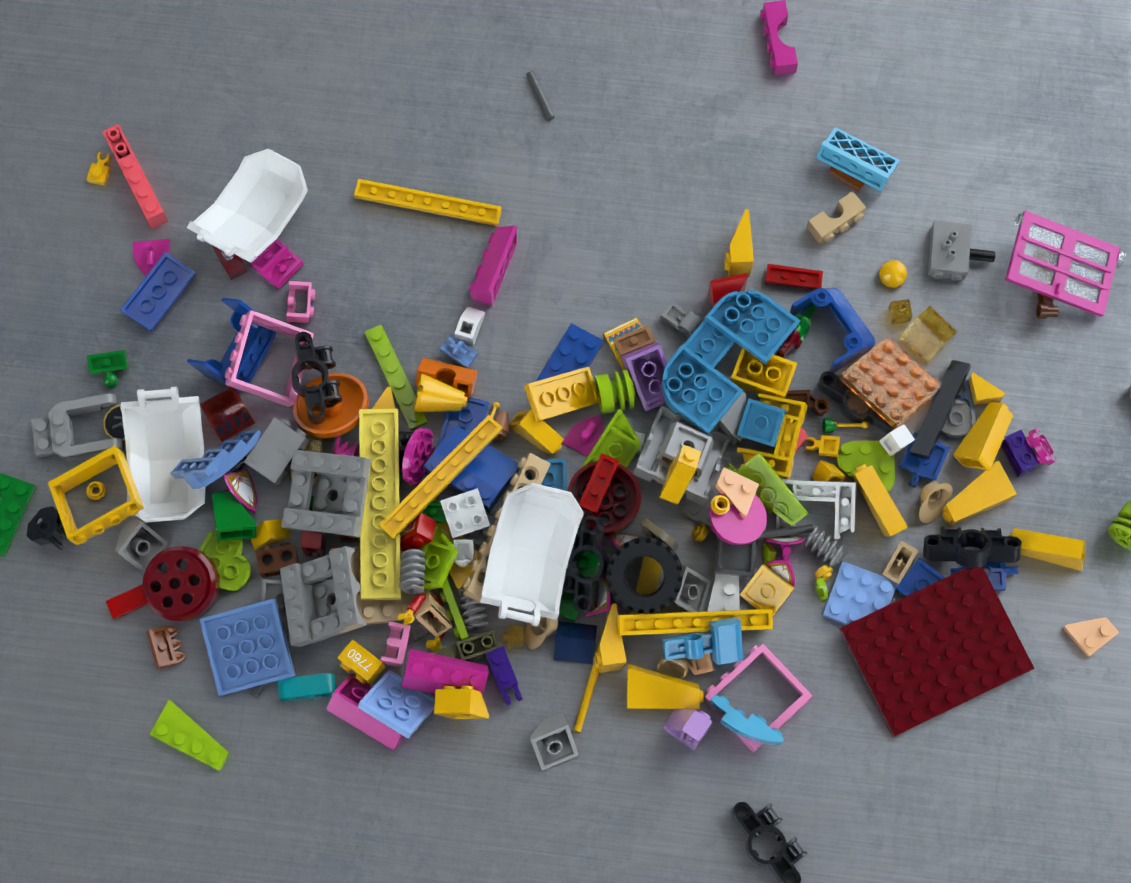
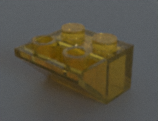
(928, 334)

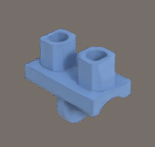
(458, 351)

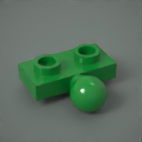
(108, 363)

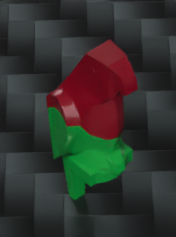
(798, 335)

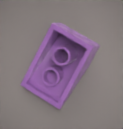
(646, 371)

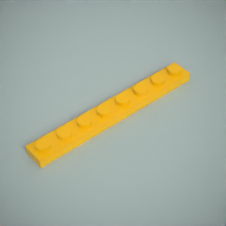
(428, 202)
(440, 477)
(690, 621)

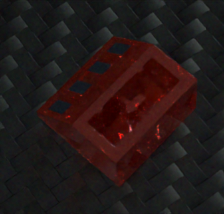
(227, 413)

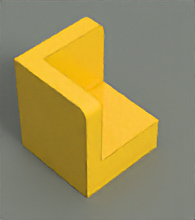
(827, 472)

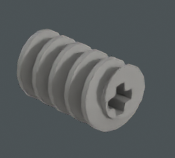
(825, 547)
(411, 571)
(472, 612)

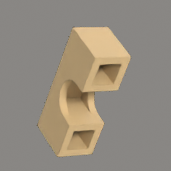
(824, 228)

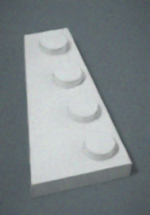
(725, 593)

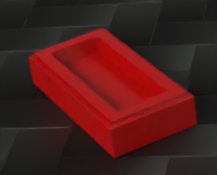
(126, 602)

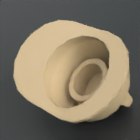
(933, 499)
(535, 635)

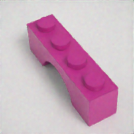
(783, 57)

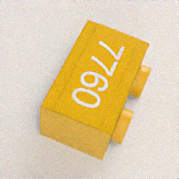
(360, 662)

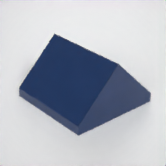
(575, 642)

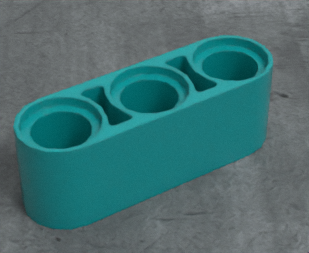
(306, 687)

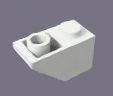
(469, 325)

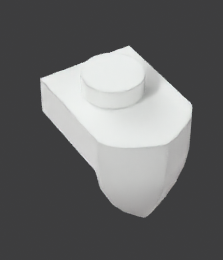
(466, 551)

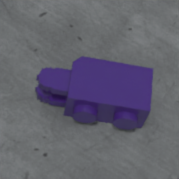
(503, 673)

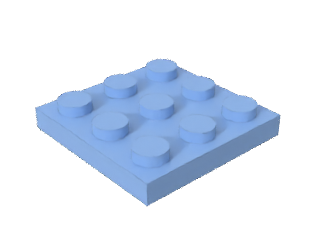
(857, 594)
(397, 706)

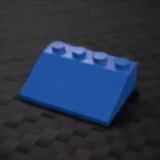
(488, 471)

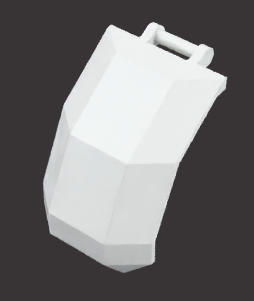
(253, 206)
(156, 441)
(531, 552)

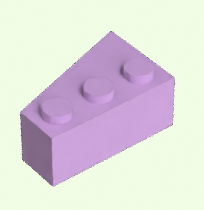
(688, 726)

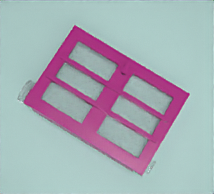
(1063, 263)

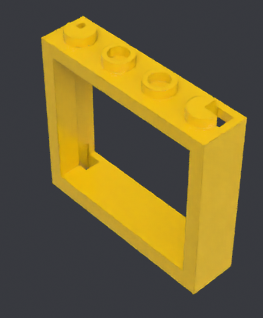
(83, 473)

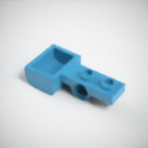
(722, 641)

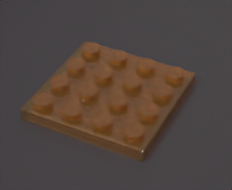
(891, 382)

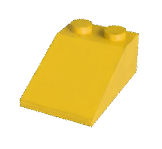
(740, 254)
(766, 379)
(610, 651)

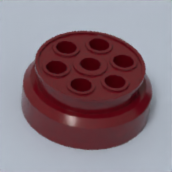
(630, 502)
(203, 594)

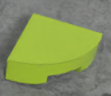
(768, 552)
(821, 589)

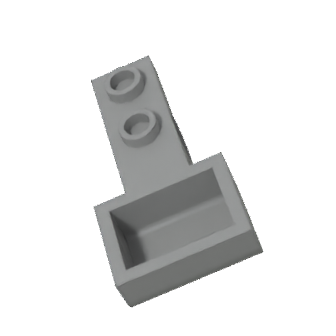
(682, 320)

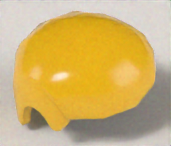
(893, 274)

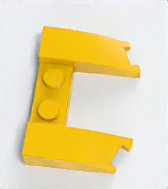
(787, 440)

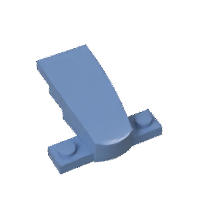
(216, 462)

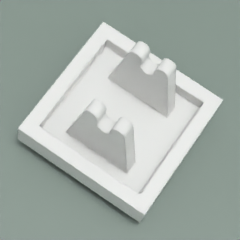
(465, 513)

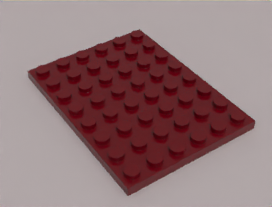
(936, 649)

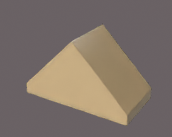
(900, 562)

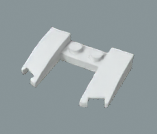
(839, 492)

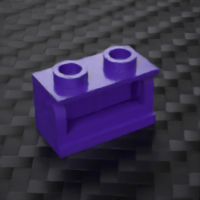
(1019, 453)

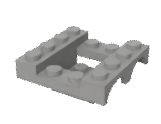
(666, 439)
(335, 472)
(310, 608)

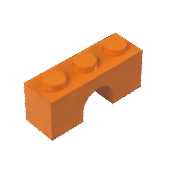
(456, 376)

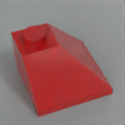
(721, 287)

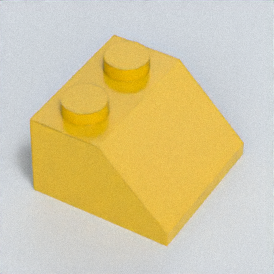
(460, 703)

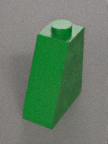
(231, 518)

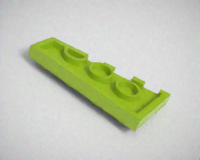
(772, 490)
(185, 735)

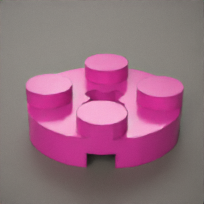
(1041, 446)

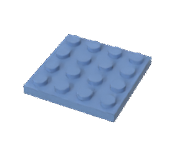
(247, 647)

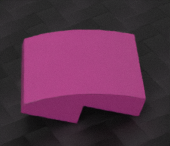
(277, 264)

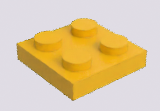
(767, 590)

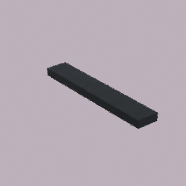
(940, 409)

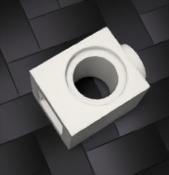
(896, 440)

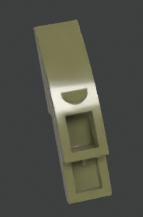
(471, 648)

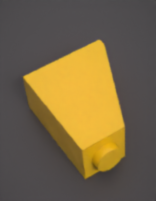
(536, 433)
(680, 474)

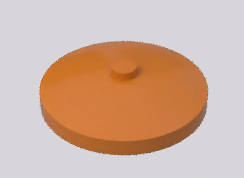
(338, 417)

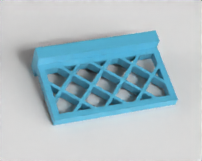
(848, 161)

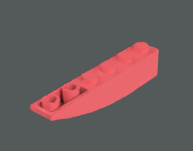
(135, 176)

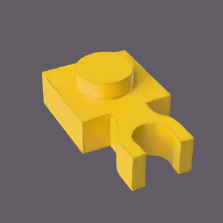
(99, 172)
(827, 446)

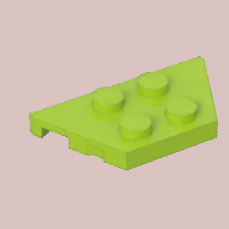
(616, 441)
(439, 559)

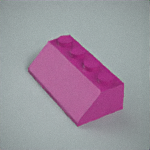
(495, 265)
(433, 671)
(345, 706)

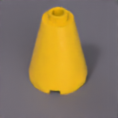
(438, 396)

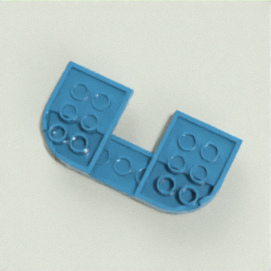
(690, 377)

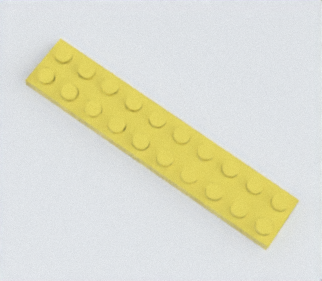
(378, 550)

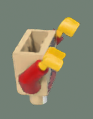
(431, 614)

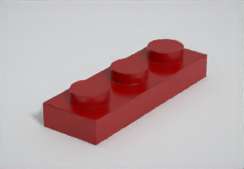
(793, 277)
(598, 483)

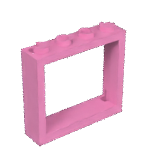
(241, 337)
(741, 665)

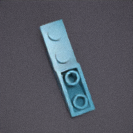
(752, 728)

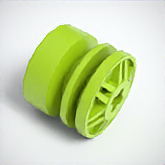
(615, 391)
(1121, 528)

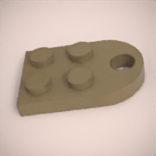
(653, 530)

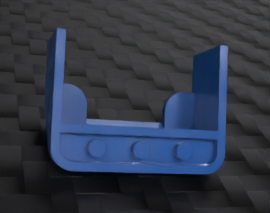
(858, 338)
(256, 347)

